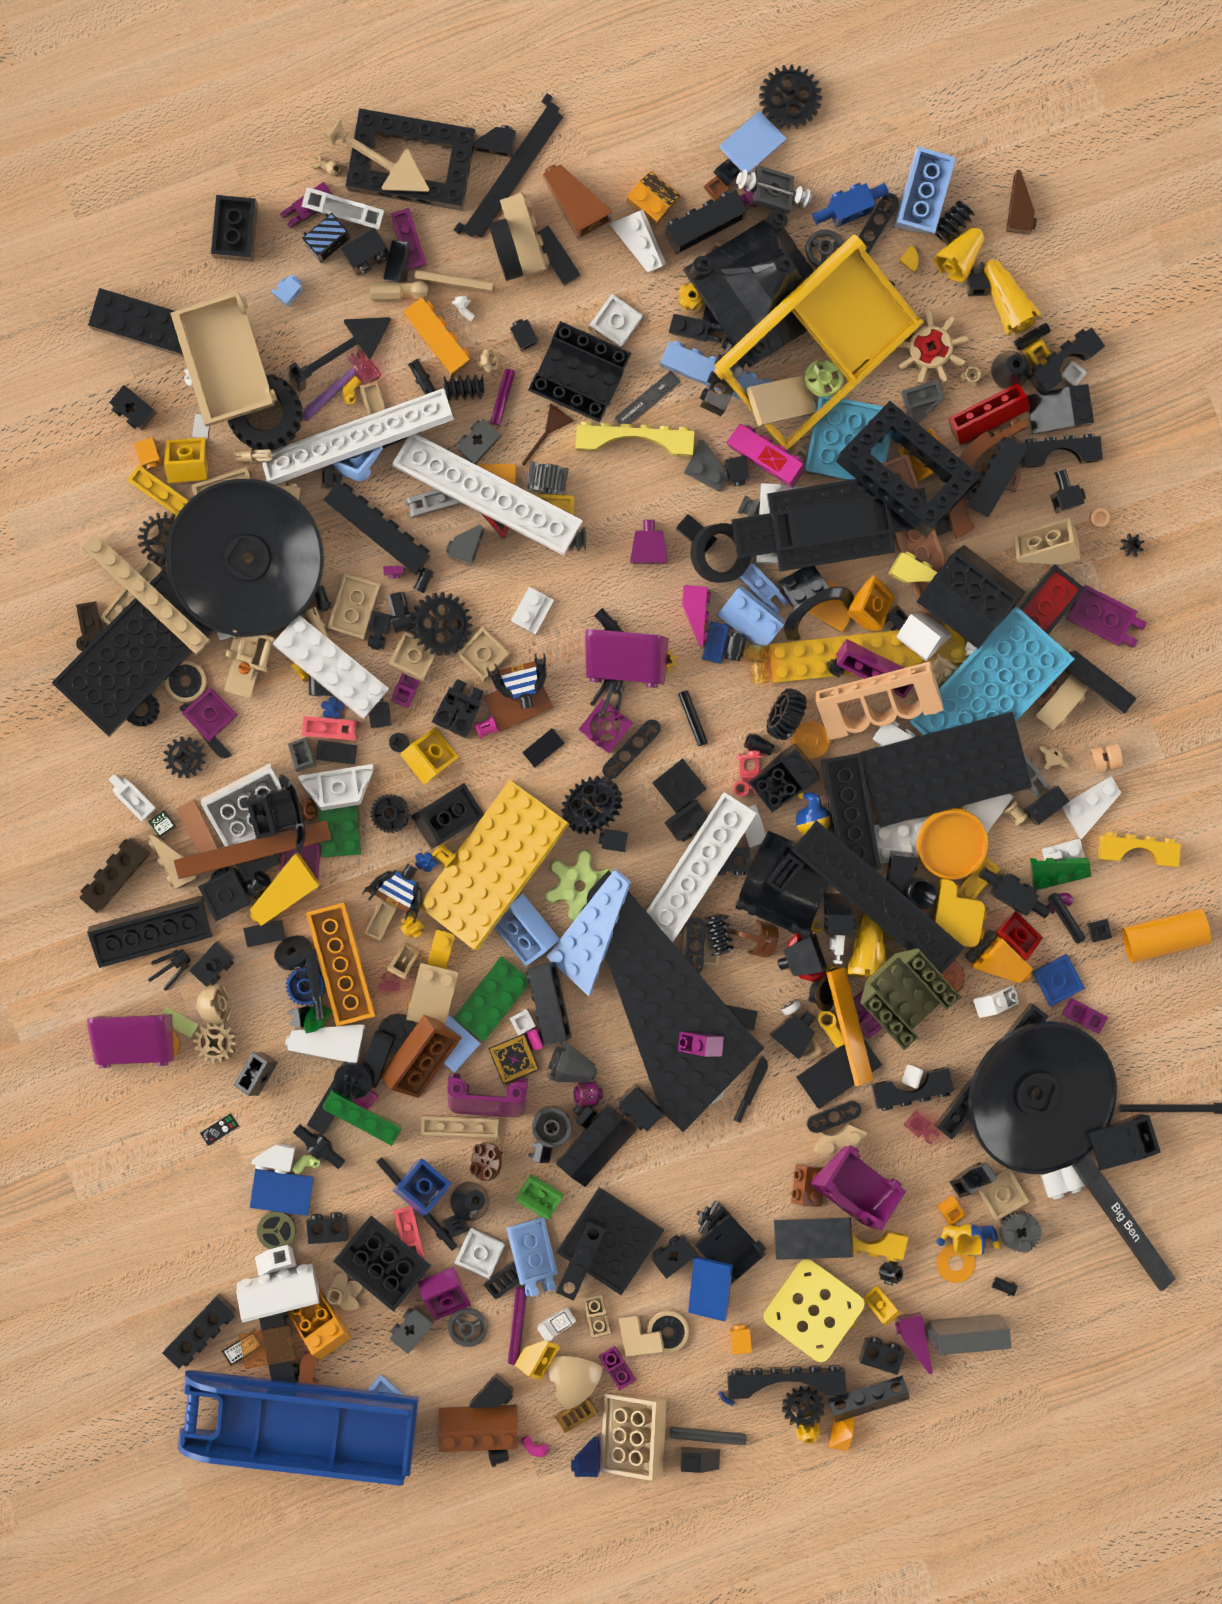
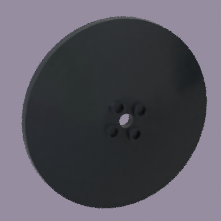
(208, 551)
(1074, 1097)

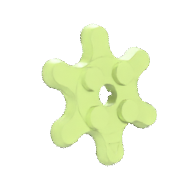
(568, 876)

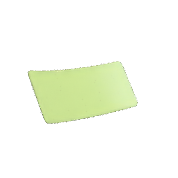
(182, 1023)

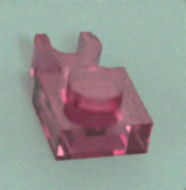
(365, 370)
(919, 1125)

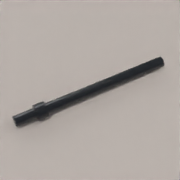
(1216, 1107)
(441, 1233)

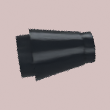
(757, 743)

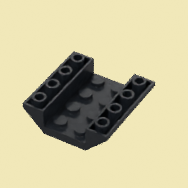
(580, 372)
(970, 596)

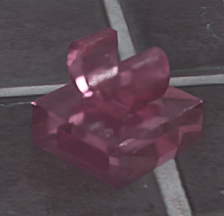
(389, 985)

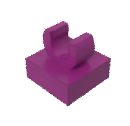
(747, 198)

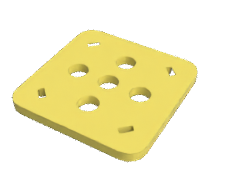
(793, 1313)

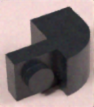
(972, 1179)

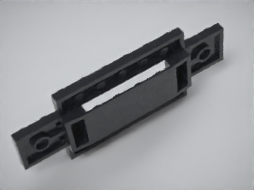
(820, 517)

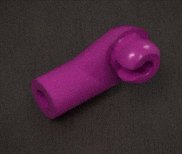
(1066, 898)

